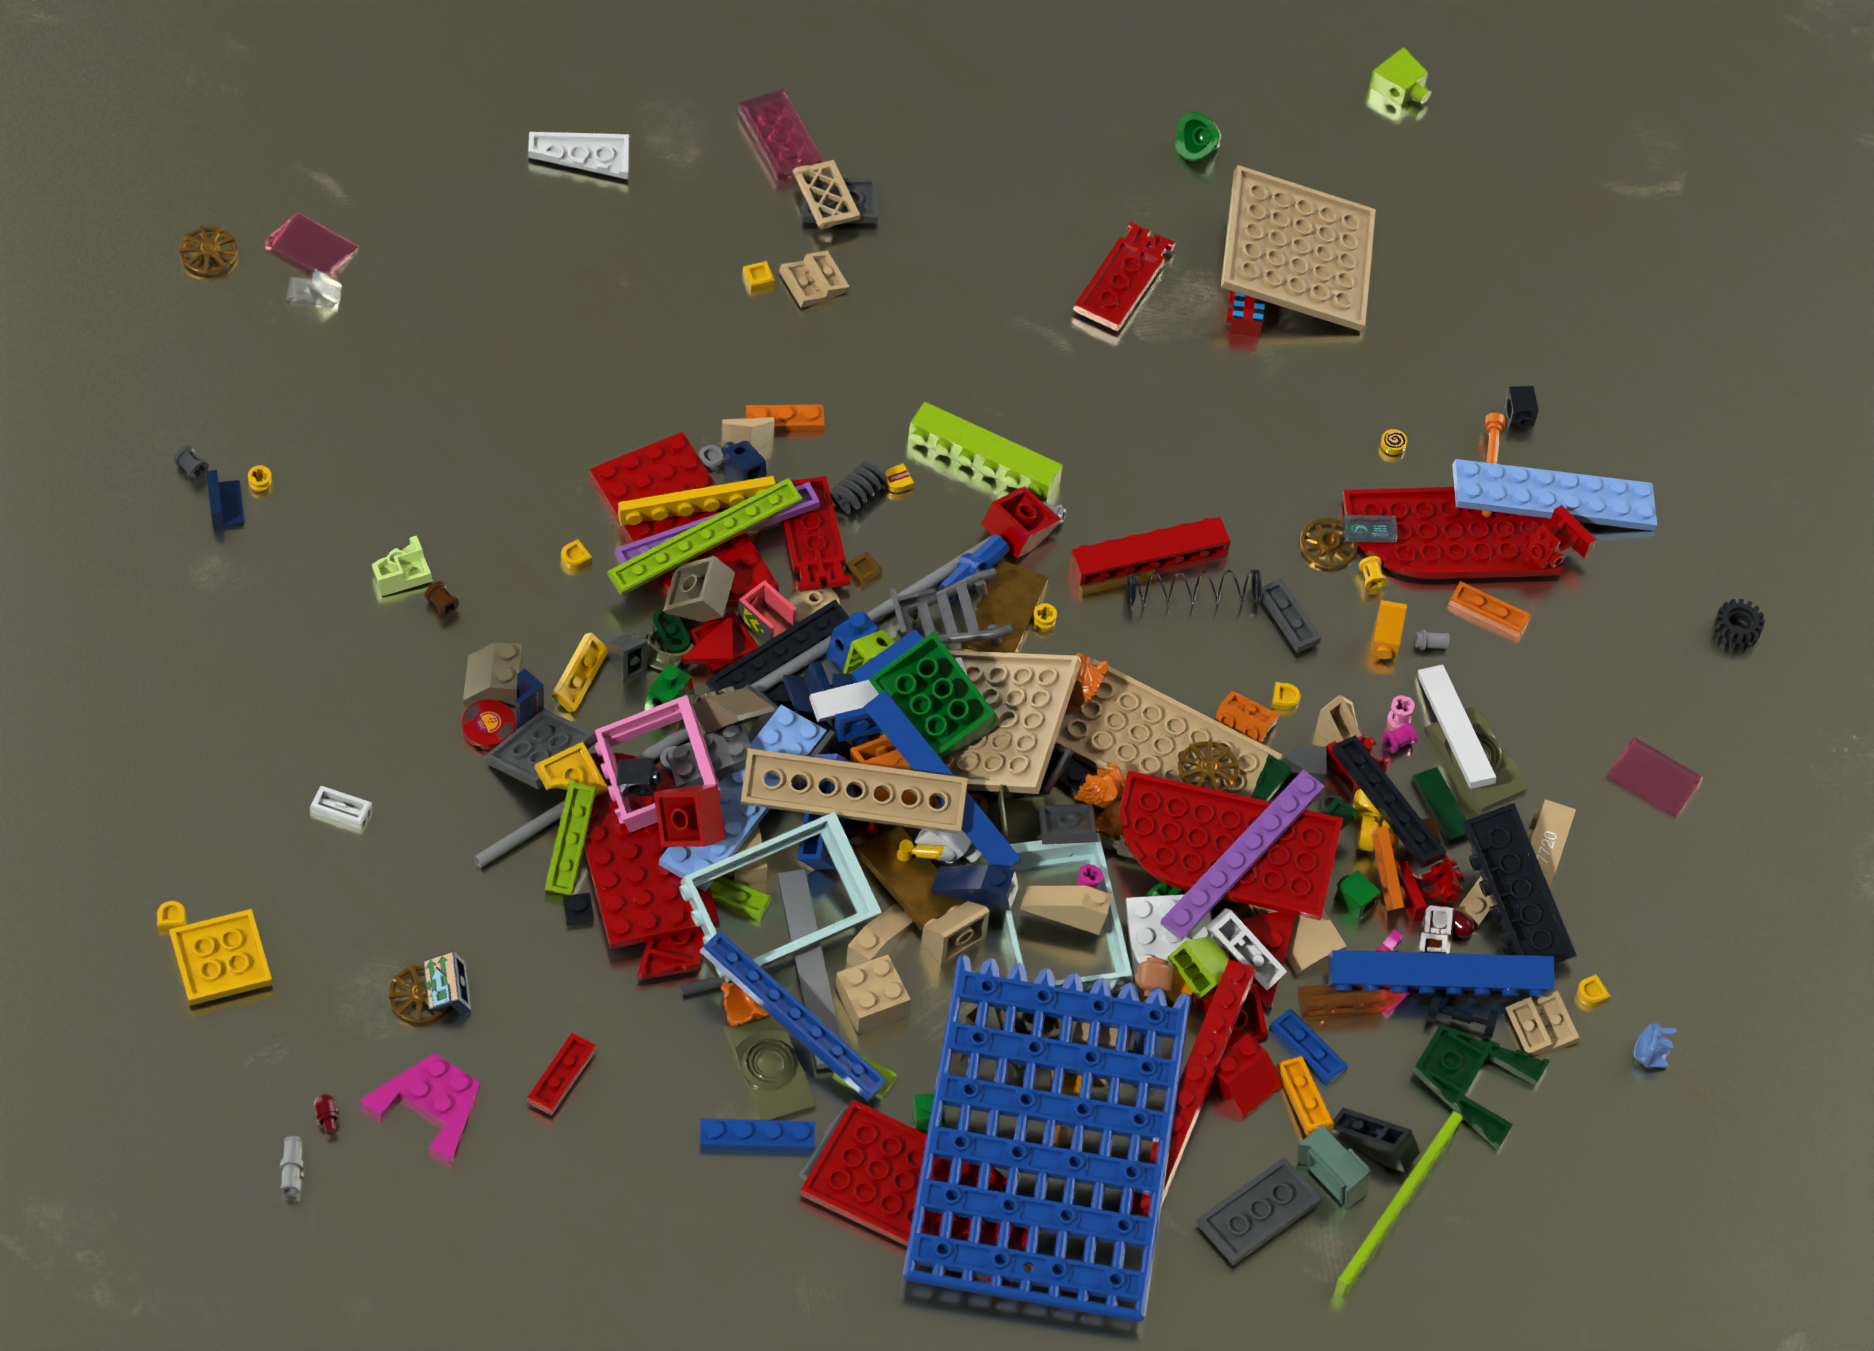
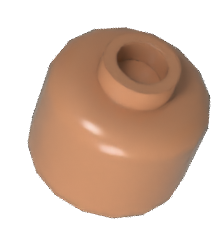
(1154, 974)

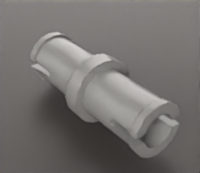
(291, 1165)

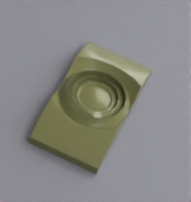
(1508, 777)
(770, 1068)

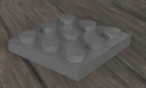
(534, 742)

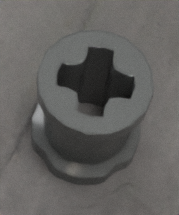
(191, 462)

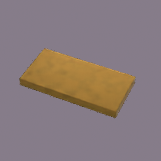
(1009, 601)
(906, 880)

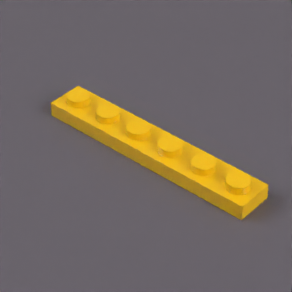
(690, 501)

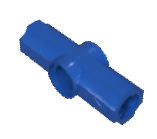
(981, 560)

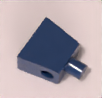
(743, 462)

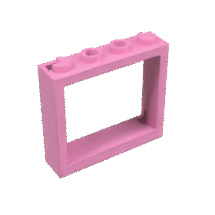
(641, 724)

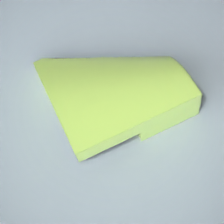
(402, 569)

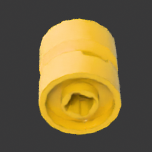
(1364, 837)

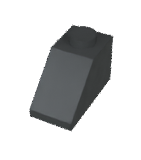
(628, 655)
(1307, 757)

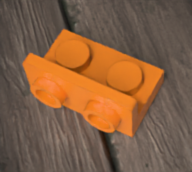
(1246, 716)

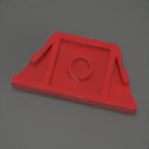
(1274, 933)
(671, 955)

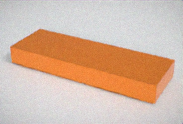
(1489, 609)

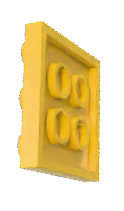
(220, 957)

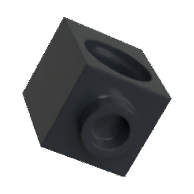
(1521, 406)
(638, 777)

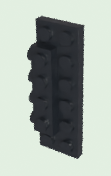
(1516, 885)

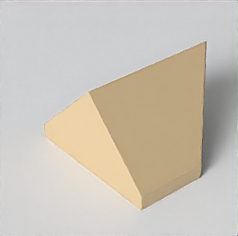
(754, 430)
(1337, 720)

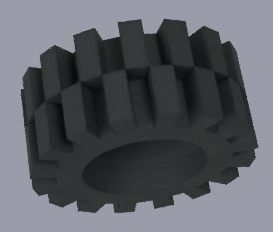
(1742, 612)

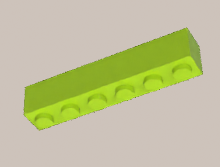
(984, 451)

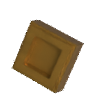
(863, 569)

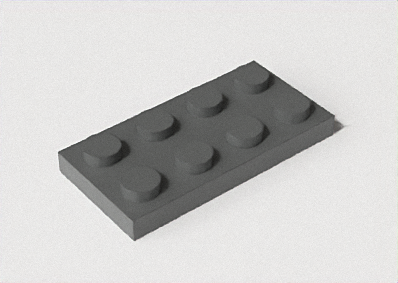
(1258, 1211)

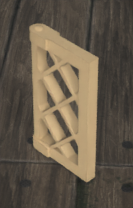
(846, 199)

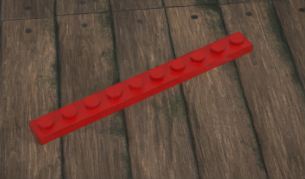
(1201, 1069)

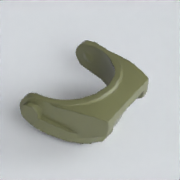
(660, 659)

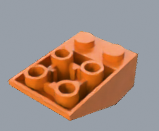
(884, 754)

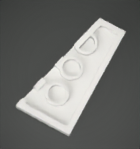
(586, 151)

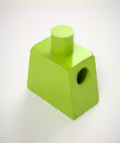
(1401, 78)
(867, 648)
(1200, 963)

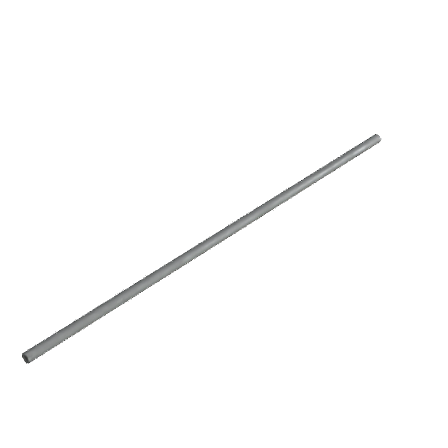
(681, 735)

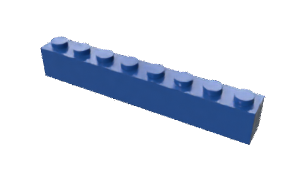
(1441, 972)

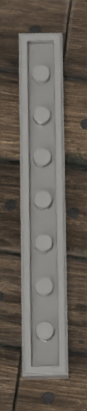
(809, 961)

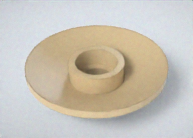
(805, 607)

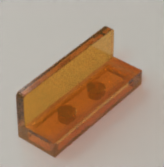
(1326, 1002)

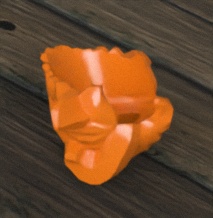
(1086, 683)
(1103, 788)
(740, 1005)

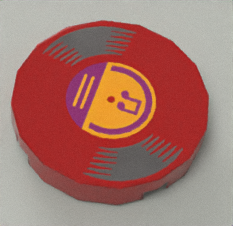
(488, 723)

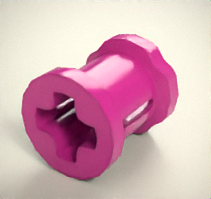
(1399, 737)
(1093, 877)

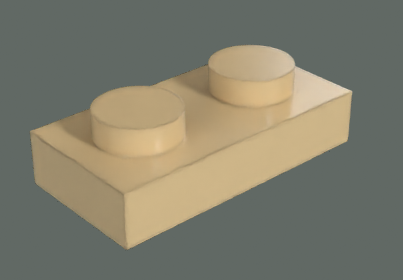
(1476, 905)

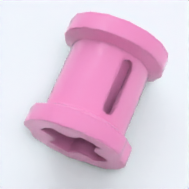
(1401, 711)

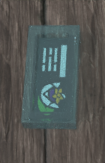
(1370, 528)

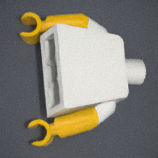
(938, 846)

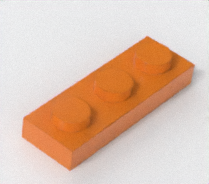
(790, 417)
(1388, 868)

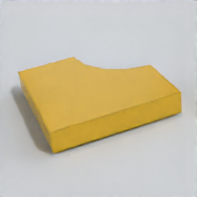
(571, 765)

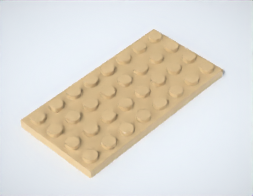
(1150, 731)

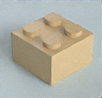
(872, 994)

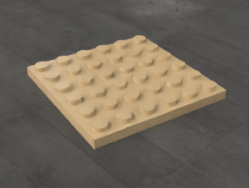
(1298, 248)
(1030, 701)

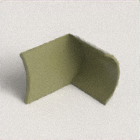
(1019, 818)

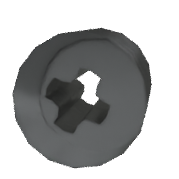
(858, 487)

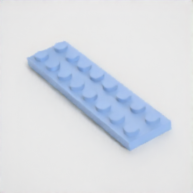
(1541, 491)
(783, 733)

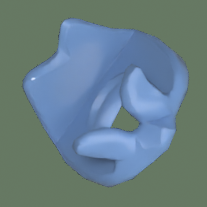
(1652, 1047)

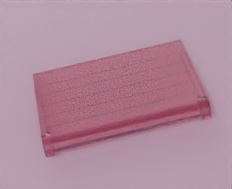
(311, 244)
(1654, 777)

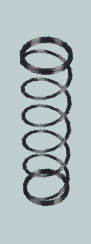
(1132, 582)

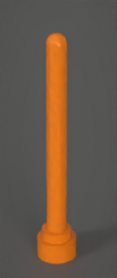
(1494, 425)

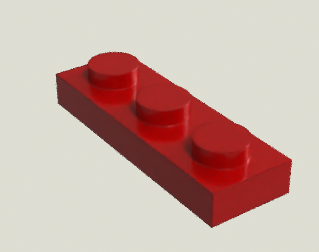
(561, 1074)

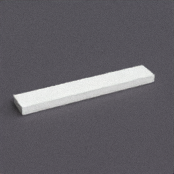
(847, 698)
(1456, 727)

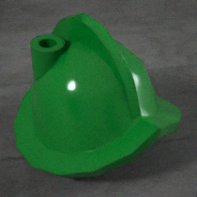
(1196, 136)

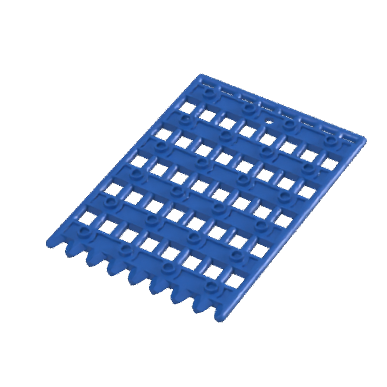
(1044, 1160)

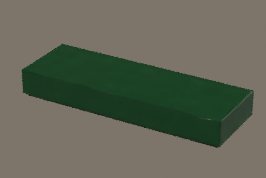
(1441, 804)

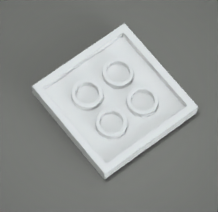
(1146, 933)

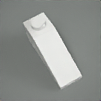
(1246, 948)

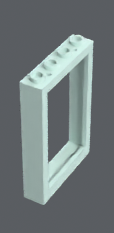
(1038, 855)
(843, 859)

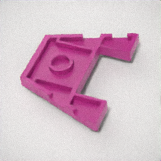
(435, 1090)

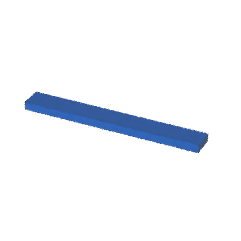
(924, 759)
(793, 1016)

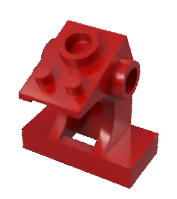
(1566, 534)
(1442, 874)

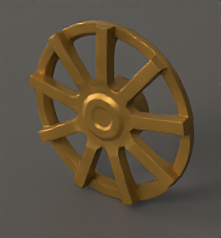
(208, 248)
(1327, 543)
(1207, 766)
(416, 993)

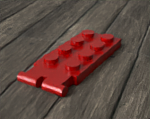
(1123, 277)
(816, 542)

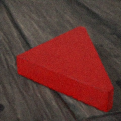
(714, 648)

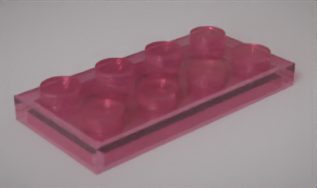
(779, 133)

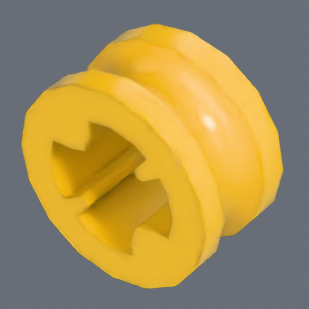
(253, 474)
(1041, 609)

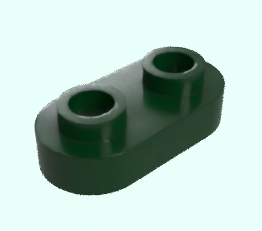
(671, 634)

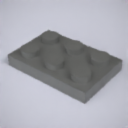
(862, 192)
(727, 753)

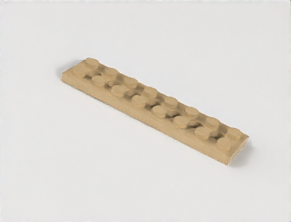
(867, 777)

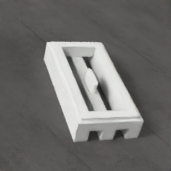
(339, 811)

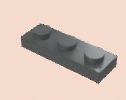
(1289, 616)

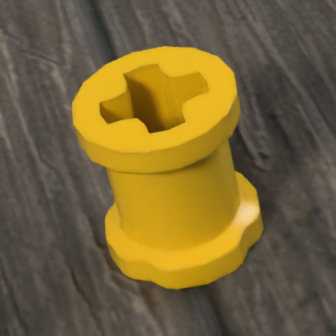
(1372, 572)

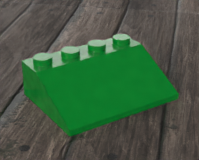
(936, 696)

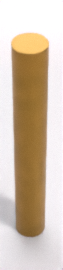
(1114, 582)

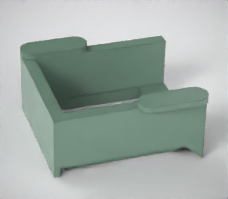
(1334, 1166)

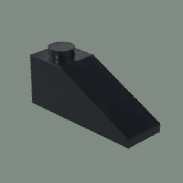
(1378, 1139)

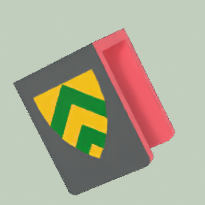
(774, 602)

